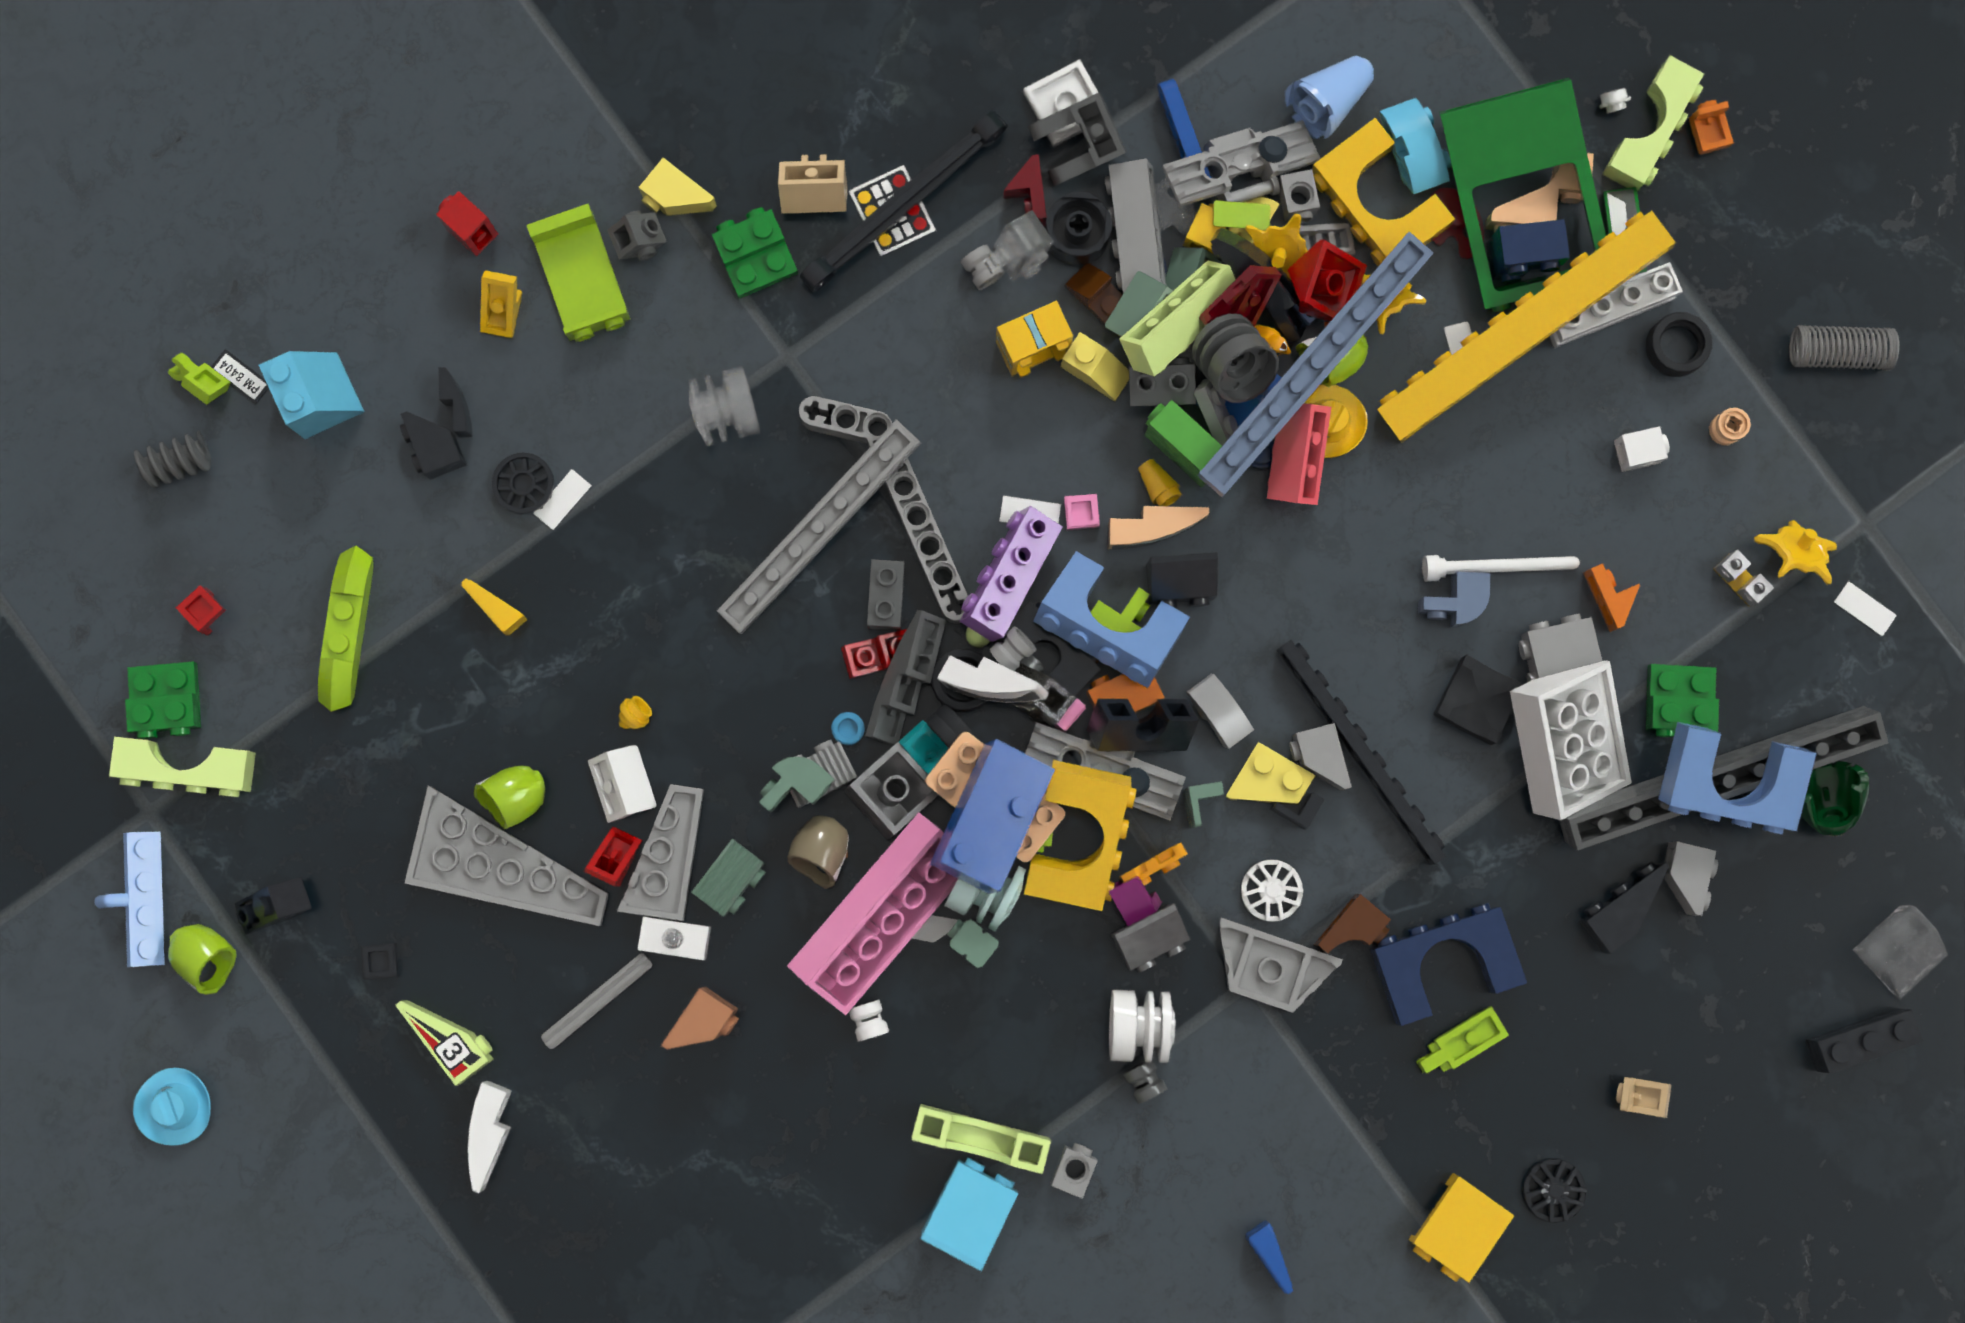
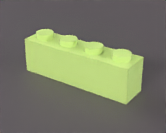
(1175, 320)

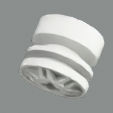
(1140, 1026)

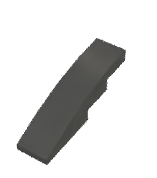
(902, 683)

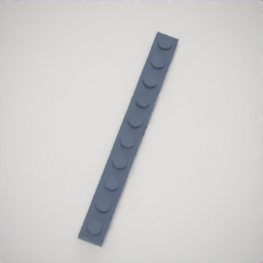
(1315, 364)

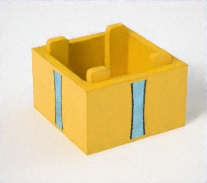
(1034, 339)

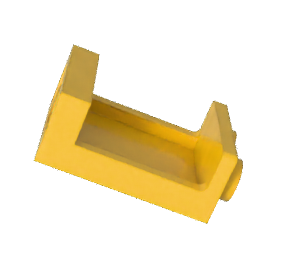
(1461, 1229)

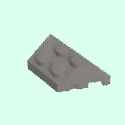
(1271, 967)

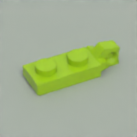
(1464, 1041)

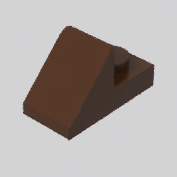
(1094, 291)

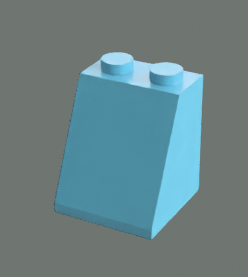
(311, 390)
(970, 1213)

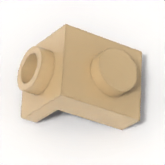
(1644, 1097)

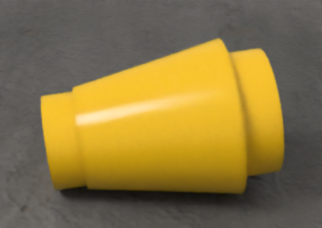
(1159, 484)

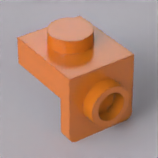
(1711, 127)

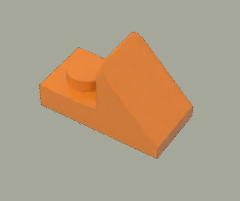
(1612, 605)

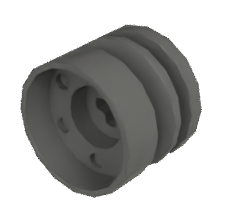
(1235, 358)

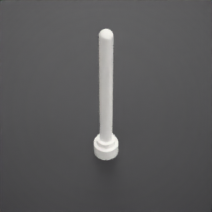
(1435, 568)

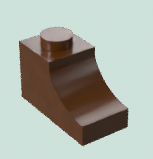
(1356, 921)

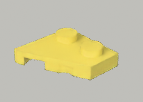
(1270, 778)

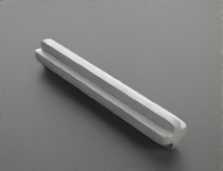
(596, 1001)

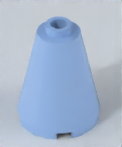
(1329, 95)

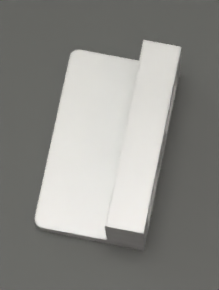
(622, 783)

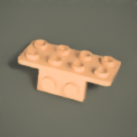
(951, 776)

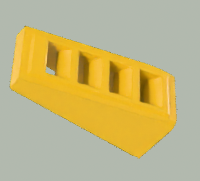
(501, 613)

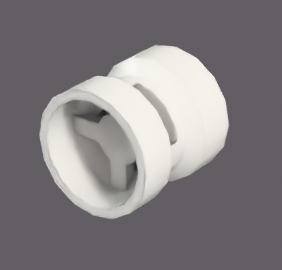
(868, 1020)

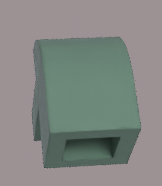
(800, 774)

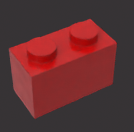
(466, 223)

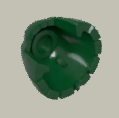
(1835, 797)

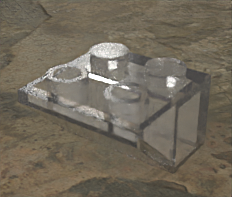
(1902, 949)

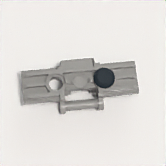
(1238, 153)
(1155, 787)

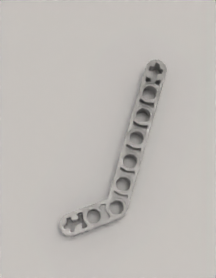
(904, 504)

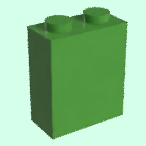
(1181, 439)

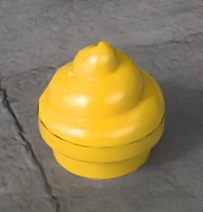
(634, 713)

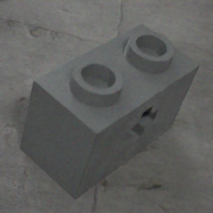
(886, 595)

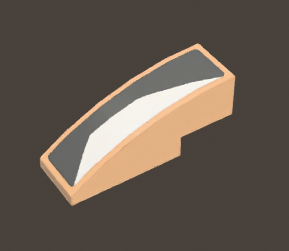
(1155, 525)

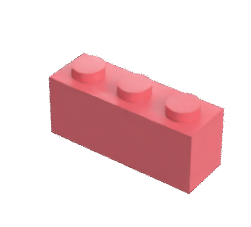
(1300, 456)

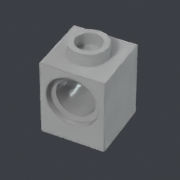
(1303, 183)
(1074, 1185)

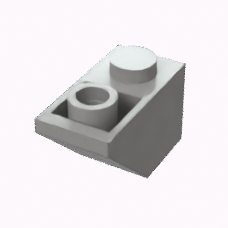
(1690, 875)

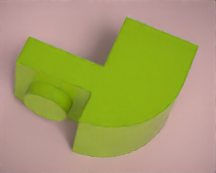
(1122, 622)

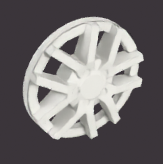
(1271, 890)

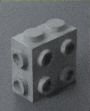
(1559, 646)

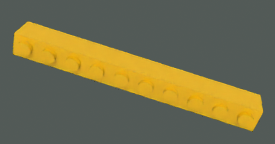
(1526, 326)

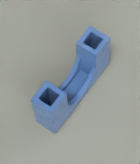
(1133, 653)
(1773, 803)

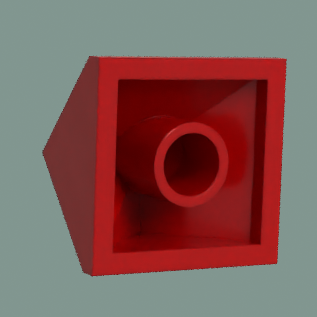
(1325, 279)

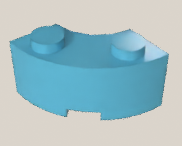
(1416, 145)

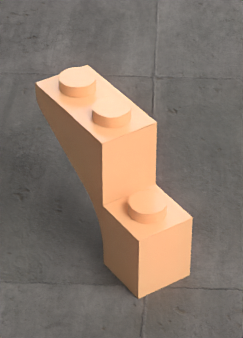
(1542, 203)

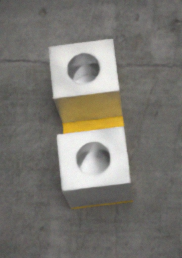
(1734, 573)

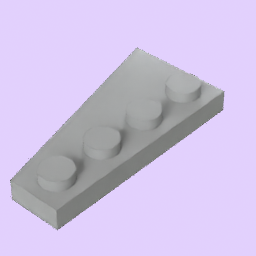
(665, 867)

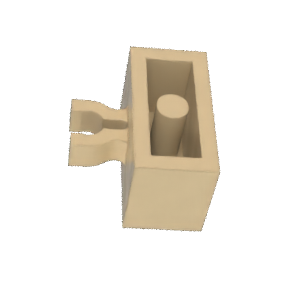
(812, 186)

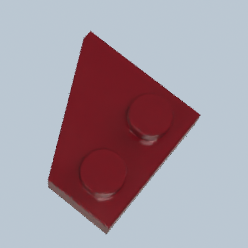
(1245, 295)

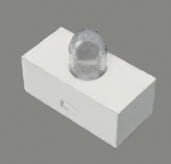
(674, 938)

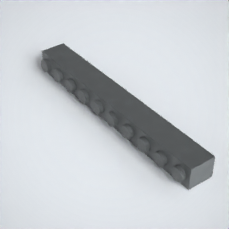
(1731, 775)

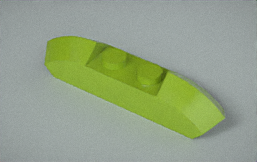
(344, 629)

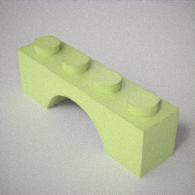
(1671, 92)
(141, 761)
(981, 1138)

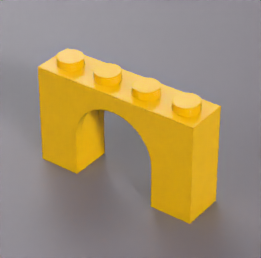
(1338, 177)
(1084, 880)

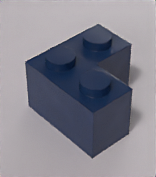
(1525, 247)

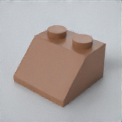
(703, 1020)

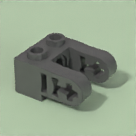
(1097, 128)

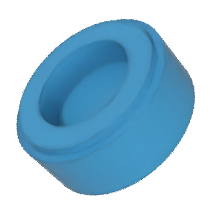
(848, 728)

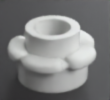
(1614, 100)

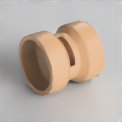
(1722, 429)

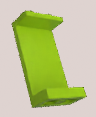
(579, 273)

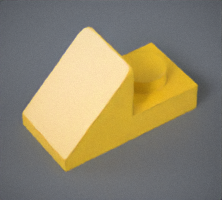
(499, 303)

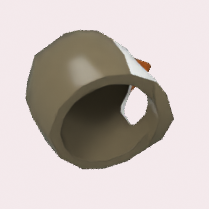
(820, 844)

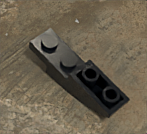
(1241, 254)

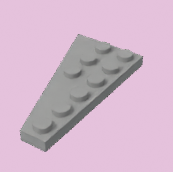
(478, 860)

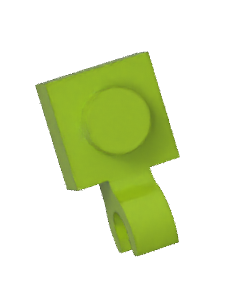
(200, 381)

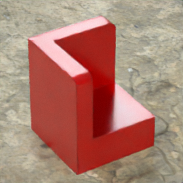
(201, 609)

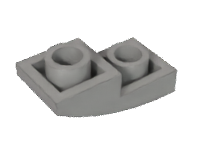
(1220, 710)

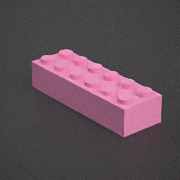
(876, 918)

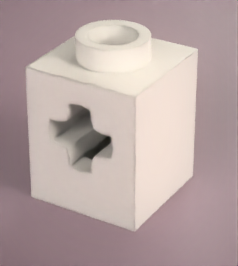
(1641, 448)

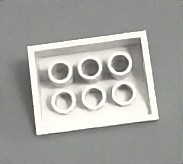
(1571, 739)

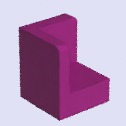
(1134, 900)

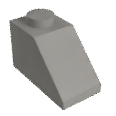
(1322, 755)

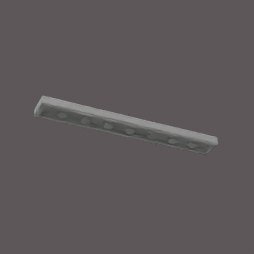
(819, 527)

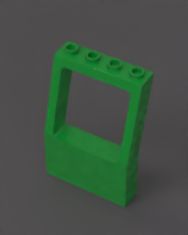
(1509, 139)

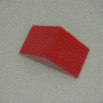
(614, 857)

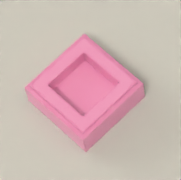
(1081, 512)
(1071, 715)

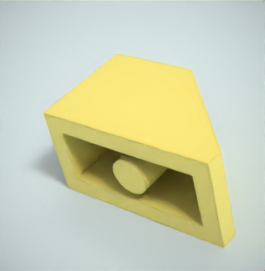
(674, 192)
(1096, 366)

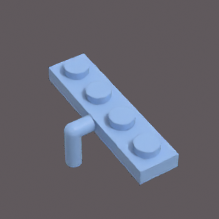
(141, 899)

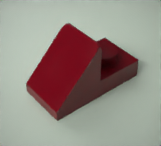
(1029, 183)

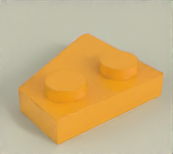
(1165, 861)

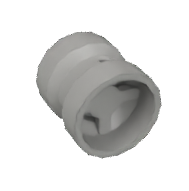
(975, 262)
(1013, 650)

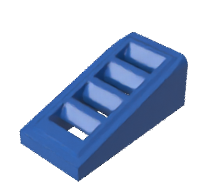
(1266, 1247)

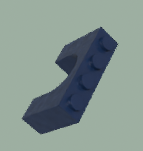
(1482, 931)

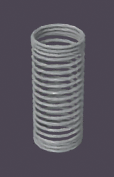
(1808, 347)

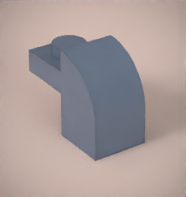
(1468, 599)

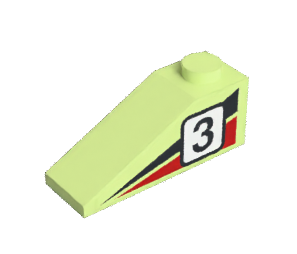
(452, 1045)

